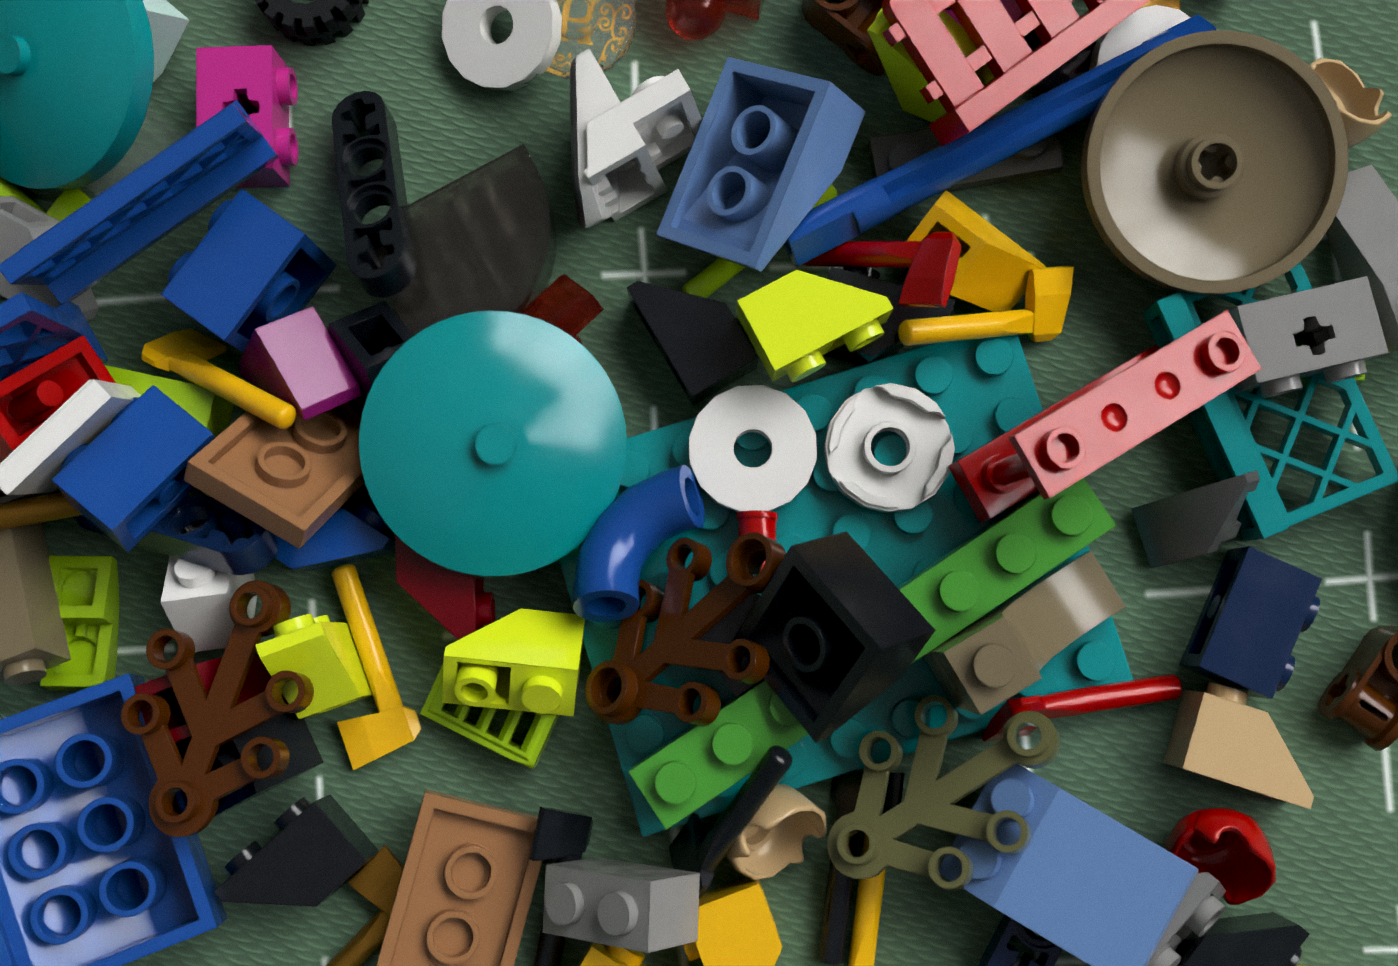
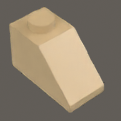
(1234, 745)

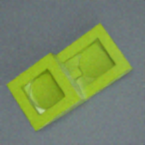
(90, 616)

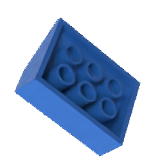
(78, 849)

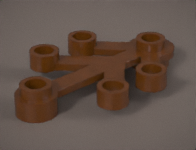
(623, 686)
(214, 716)

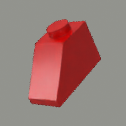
(42, 388)

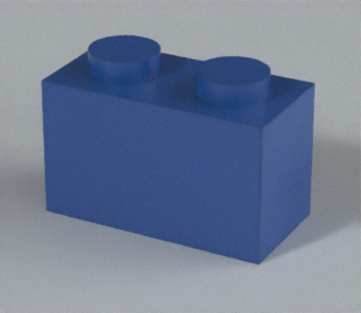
(134, 467)

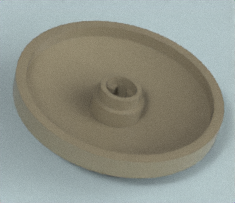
(1214, 163)

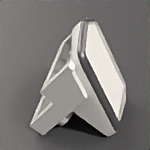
(626, 142)

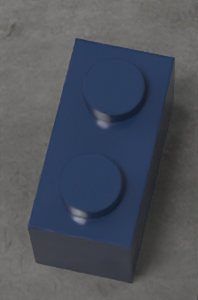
(1252, 622)

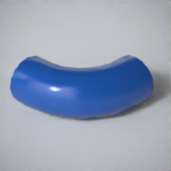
(626, 537)

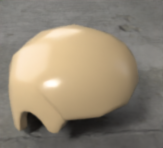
(1355, 102)
(777, 834)

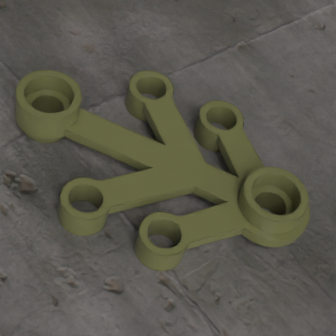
(931, 799)

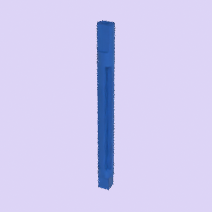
(983, 147)

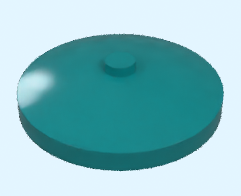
(71, 88)
(492, 443)

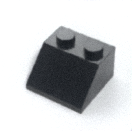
(833, 632)

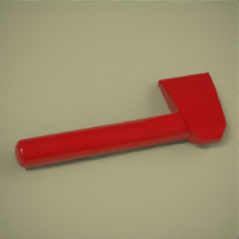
(930, 261)
(1085, 701)

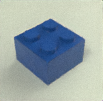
(247, 271)

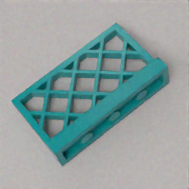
(1231, 446)

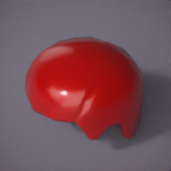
(1228, 848)

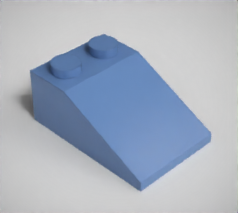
(759, 162)
(1080, 877)

